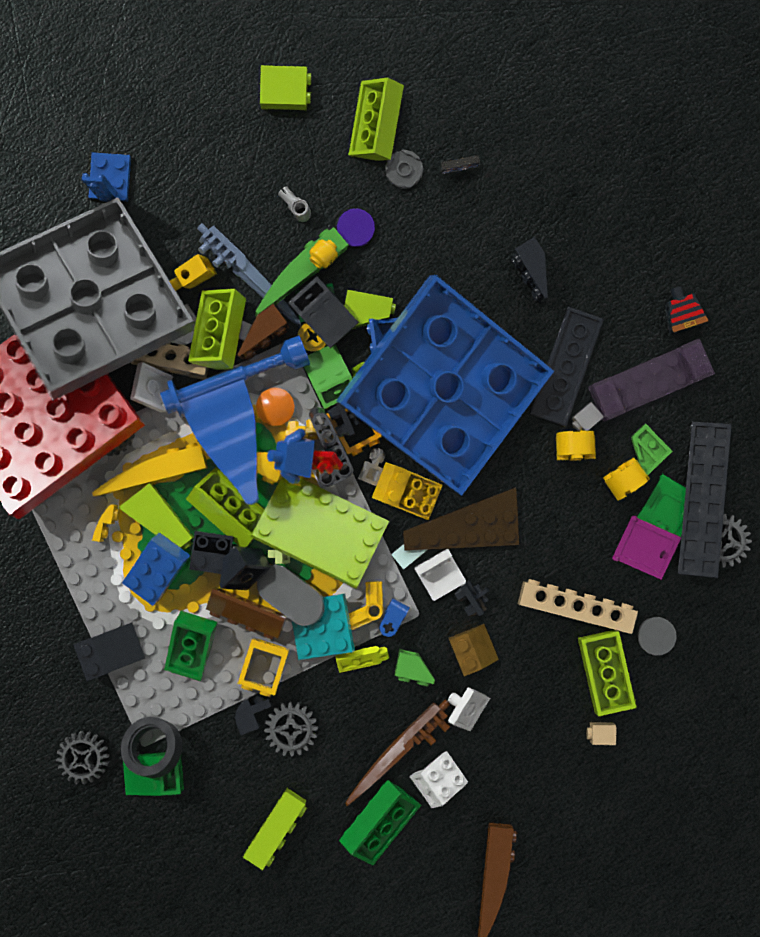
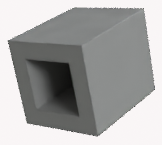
(586, 418)

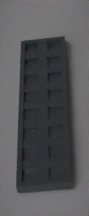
(704, 499)

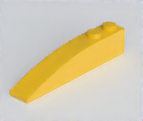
(162, 467)

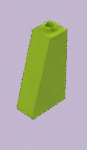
(156, 515)

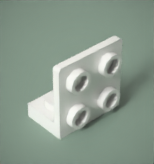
(440, 574)
(439, 780)

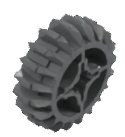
(87, 763)

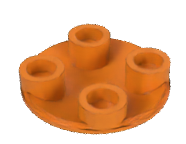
(275, 406)

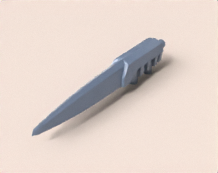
(234, 258)

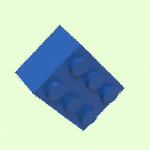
(156, 569)

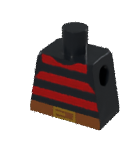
(683, 311)

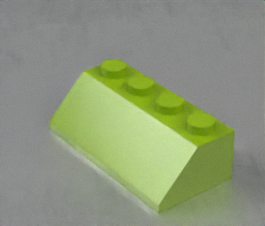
(376, 119)
(217, 329)
(225, 507)

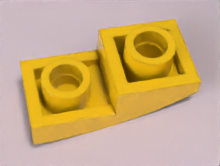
(108, 517)

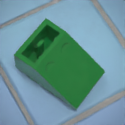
(166, 785)

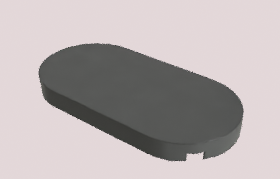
(291, 595)

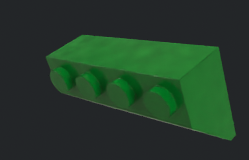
(379, 823)

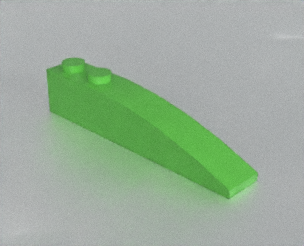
(299, 271)

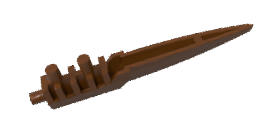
(416, 732)

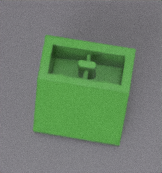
(412, 667)

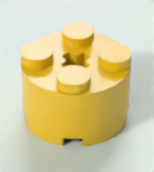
(575, 445)
(626, 478)

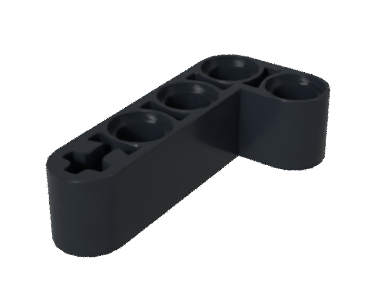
(329, 444)

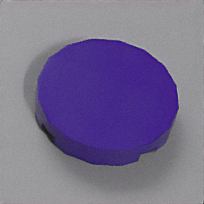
(356, 227)

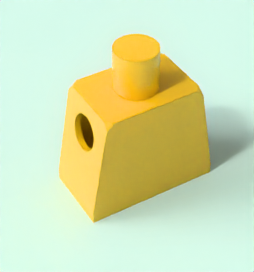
(193, 272)

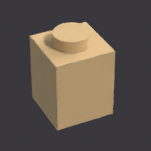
(602, 733)

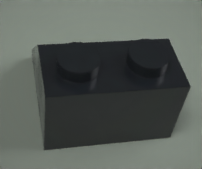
(243, 568)

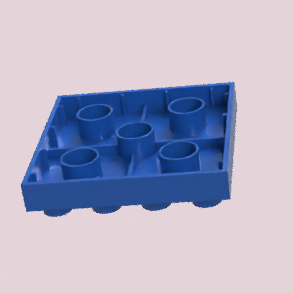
(445, 385)

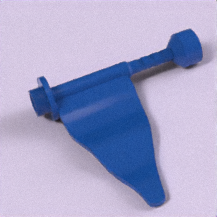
(224, 415)

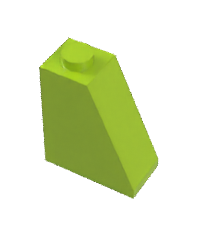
(368, 306)

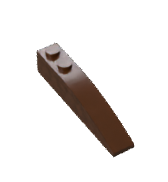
(496, 872)

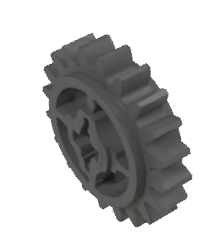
(740, 546)
(291, 745)

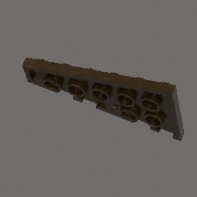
(477, 525)

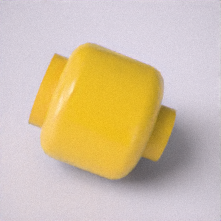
(323, 254)

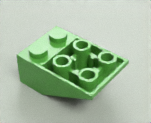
(328, 375)

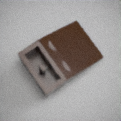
(265, 328)

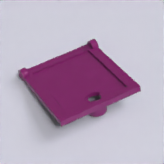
(646, 547)

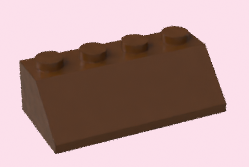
(246, 612)

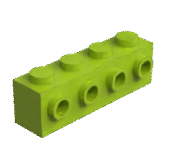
(275, 828)

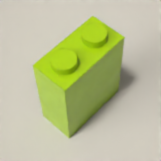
(284, 87)

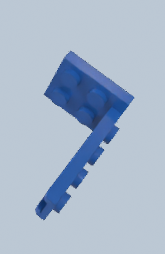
(108, 177)

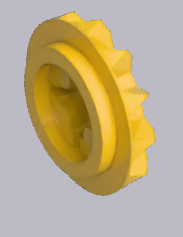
(310, 345)

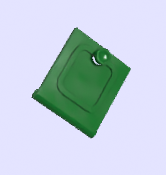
(665, 506)

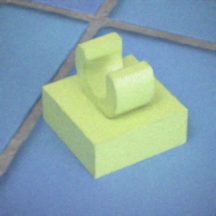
(280, 558)

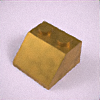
(473, 649)

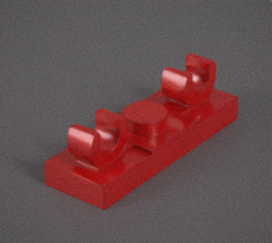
(326, 461)

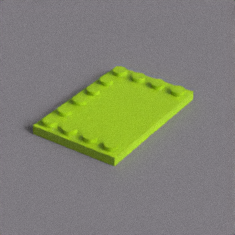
(320, 530)

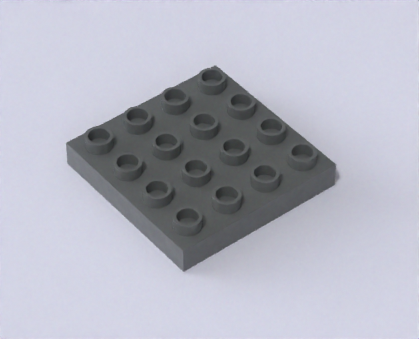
(88, 298)

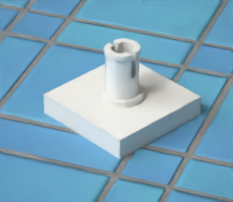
(148, 385)
(467, 708)

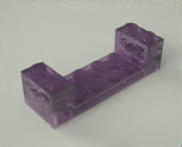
(651, 380)

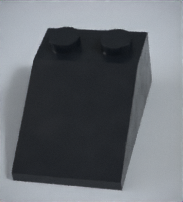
(109, 651)

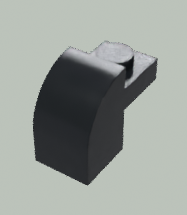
(246, 713)

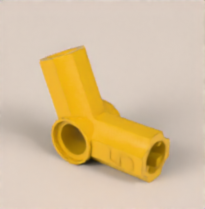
(374, 596)

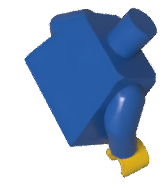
(293, 456)

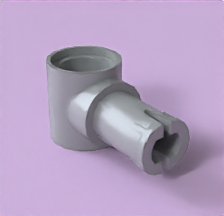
(294, 204)

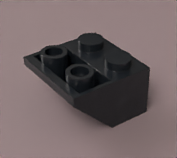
(209, 551)

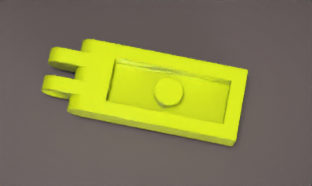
(361, 658)

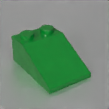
(190, 645)

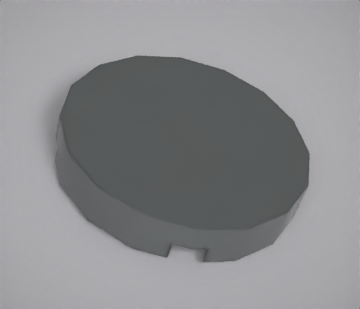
(404, 169)
(656, 636)

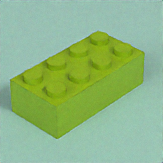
(607, 672)

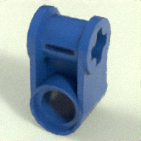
(394, 614)

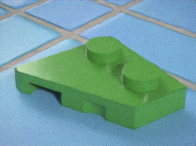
(649, 448)

